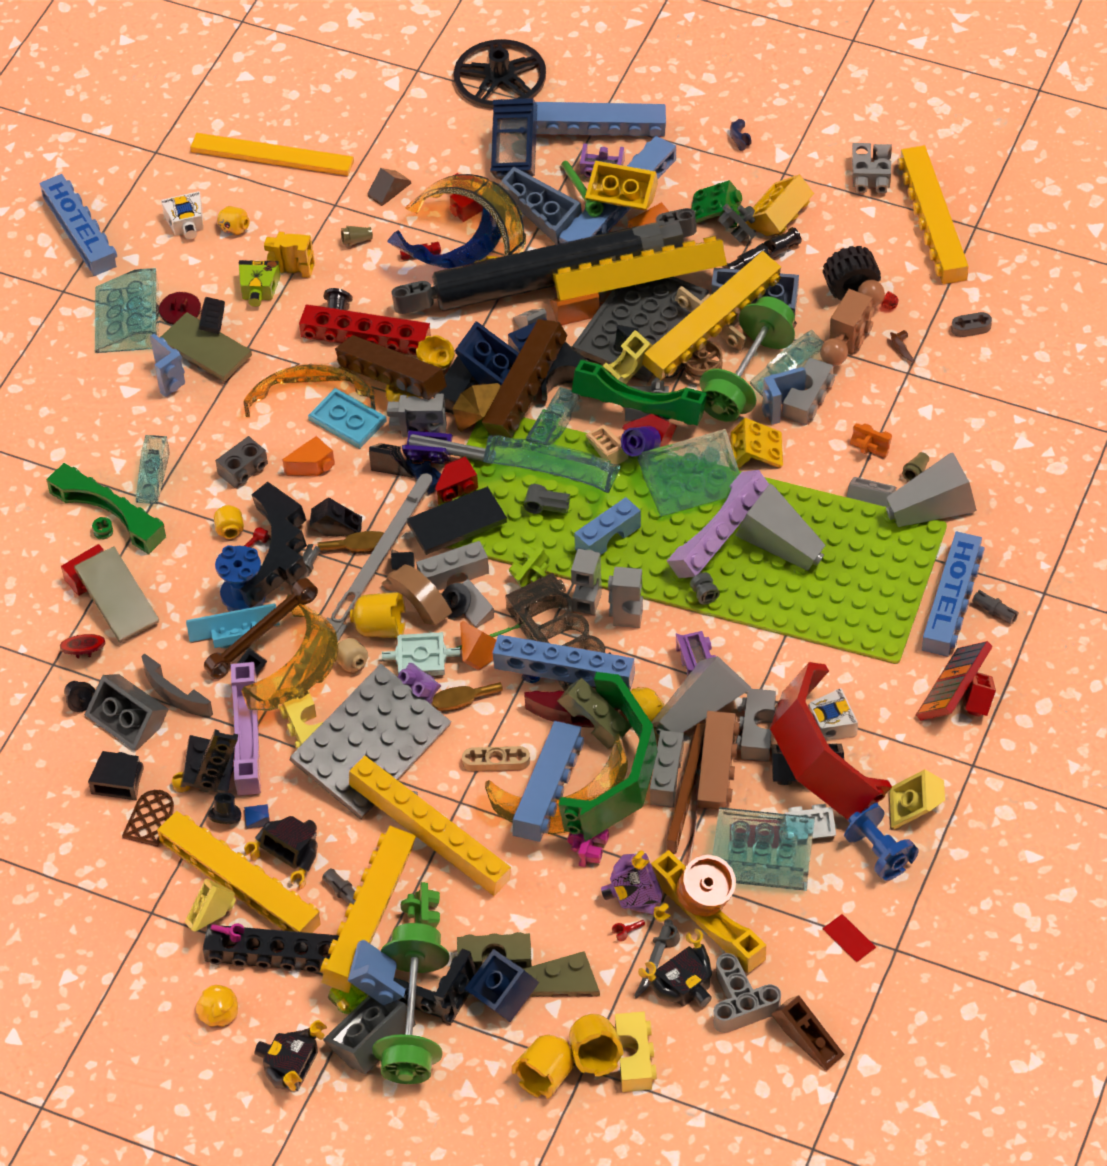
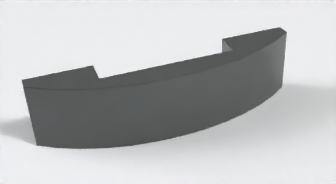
(192, 703)

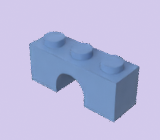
(621, 519)

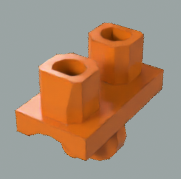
(871, 440)

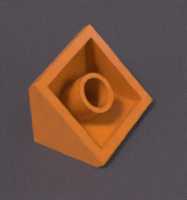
(575, 309)

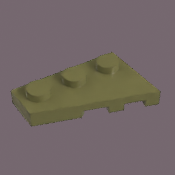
(564, 976)

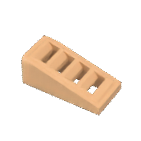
(608, 446)

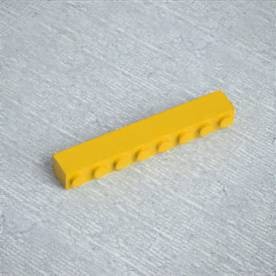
(933, 215)
(639, 269)
(711, 316)
(429, 826)
(234, 872)
(370, 904)

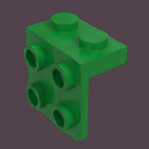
(710, 200)

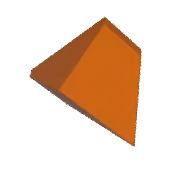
(476, 646)

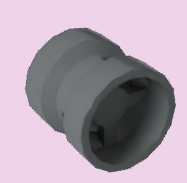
(704, 587)

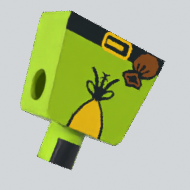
(258, 280)

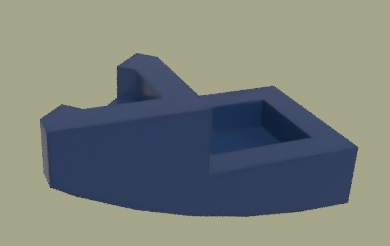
(424, 468)

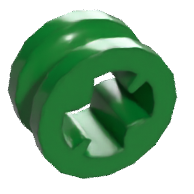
(98, 524)

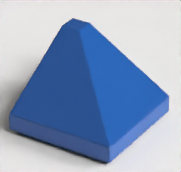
(256, 816)

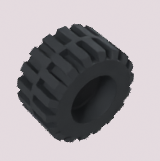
(849, 269)

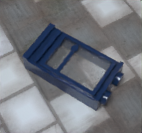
(513, 136)

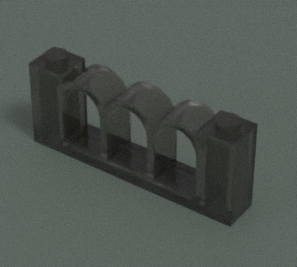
(540, 597)

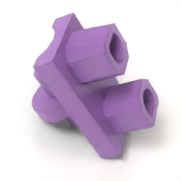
(422, 684)

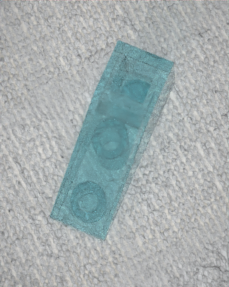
(152, 468)

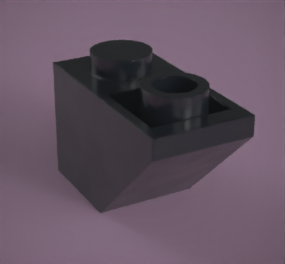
(334, 519)

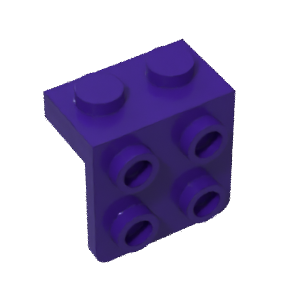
(436, 454)

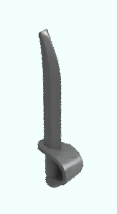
(660, 943)

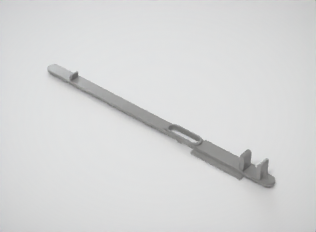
(381, 550)

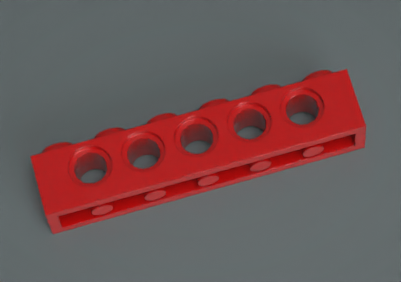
(339, 325)

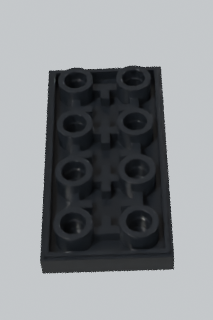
(456, 520)

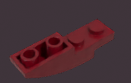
(546, 706)

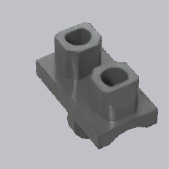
(729, 217)

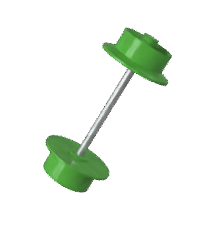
(768, 324)
(407, 1056)

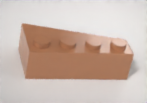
(717, 760)

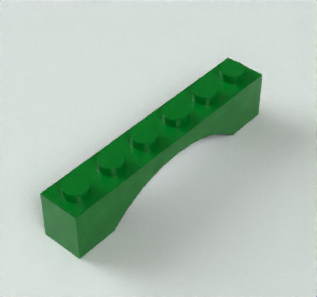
(596, 382)
(73, 487)

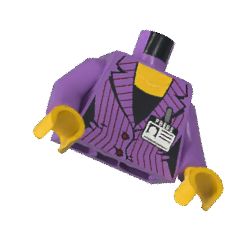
(636, 886)

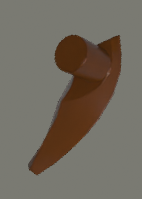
(897, 340)

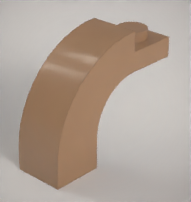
(419, 592)

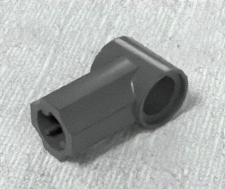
(540, 499)

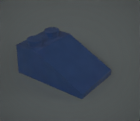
(486, 355)

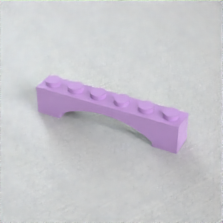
(697, 552)
(246, 726)

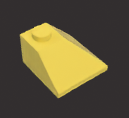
(915, 797)
(209, 905)

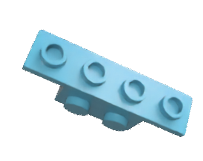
(228, 626)

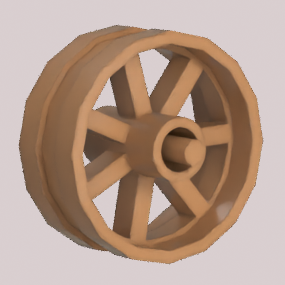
(703, 360)

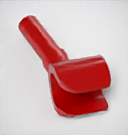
(258, 535)
(626, 929)

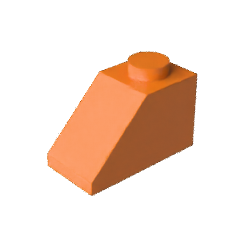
(309, 459)

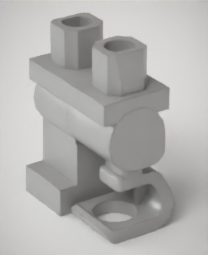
(869, 173)
(417, 414)

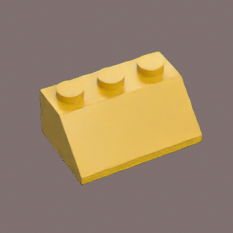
(622, 185)
(780, 205)

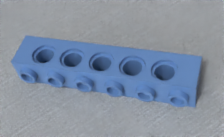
(558, 661)

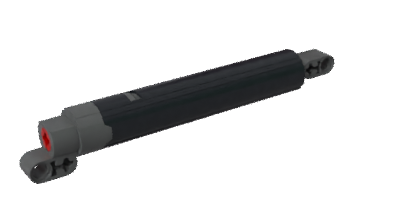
(535, 268)

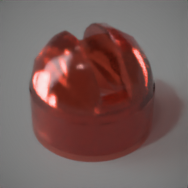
(890, 301)

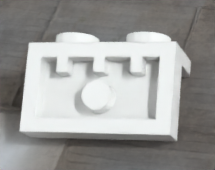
(824, 819)

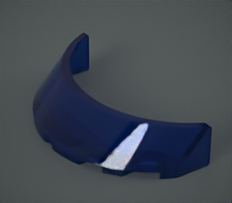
(474, 250)

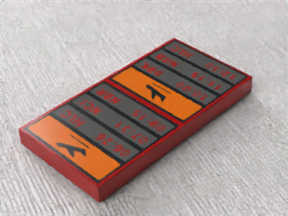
(954, 680)

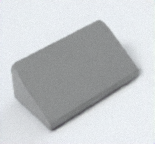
(870, 491)
(480, 608)

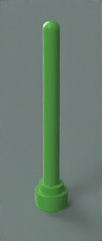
(592, 207)

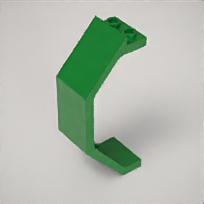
(627, 797)

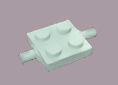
(423, 650)

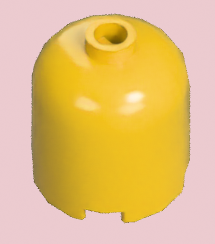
(379, 615)
(595, 1044)
(544, 1065)

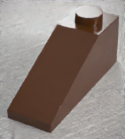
(807, 1031)

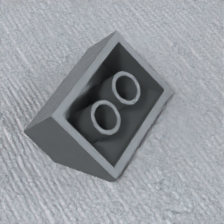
(125, 711)
(362, 1028)

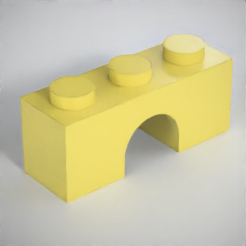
(630, 359)
(297, 713)
(637, 1069)

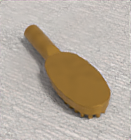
(355, 542)
(462, 695)

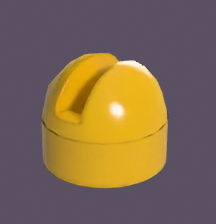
(176, 782)

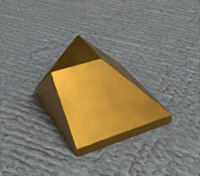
(474, 404)

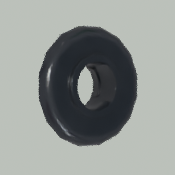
(463, 601)

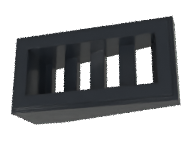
(212, 315)

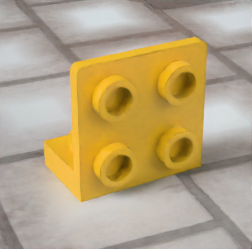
(756, 441)

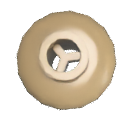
(351, 655)

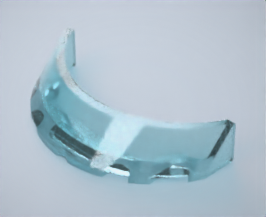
(552, 460)

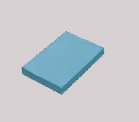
(347, 418)

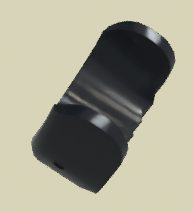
(561, 370)

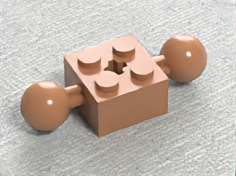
(851, 322)

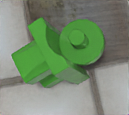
(419, 904)

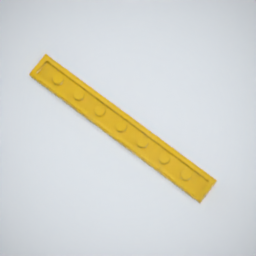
(272, 154)

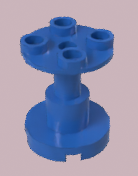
(236, 567)
(891, 854)

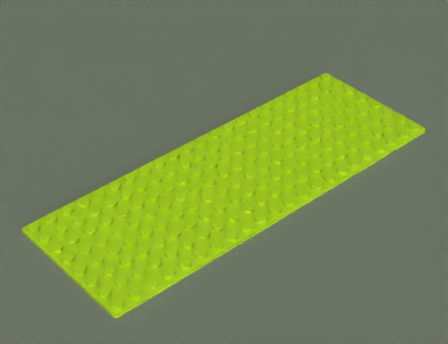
(853, 600)

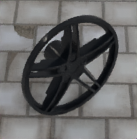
(499, 71)

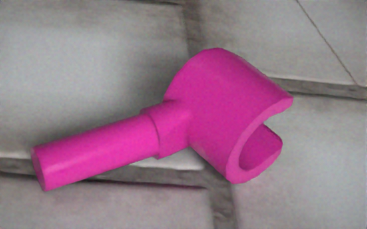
(230, 931)

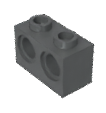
(241, 462)

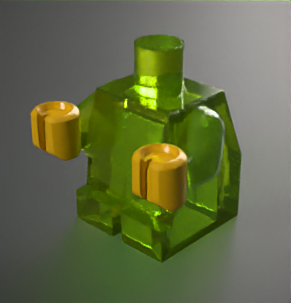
(345, 1001)

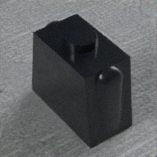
(116, 775)

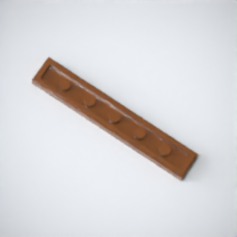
(686, 789)

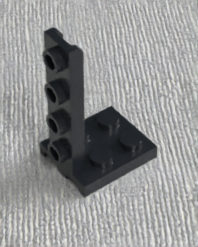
(209, 762)
(451, 991)

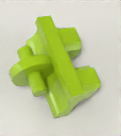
(533, 568)

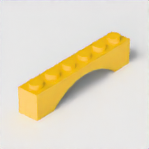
(723, 930)

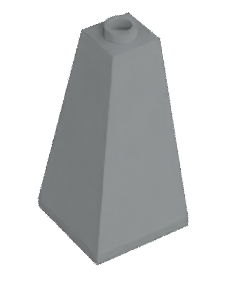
(933, 494)
(781, 530)
(705, 689)

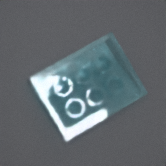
(127, 311)
(689, 472)
(765, 847)

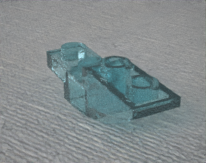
(790, 358)
(554, 419)

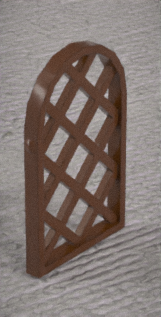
(127, 835)

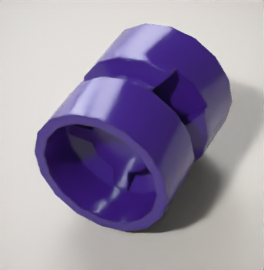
(640, 440)

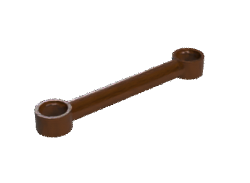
(260, 628)

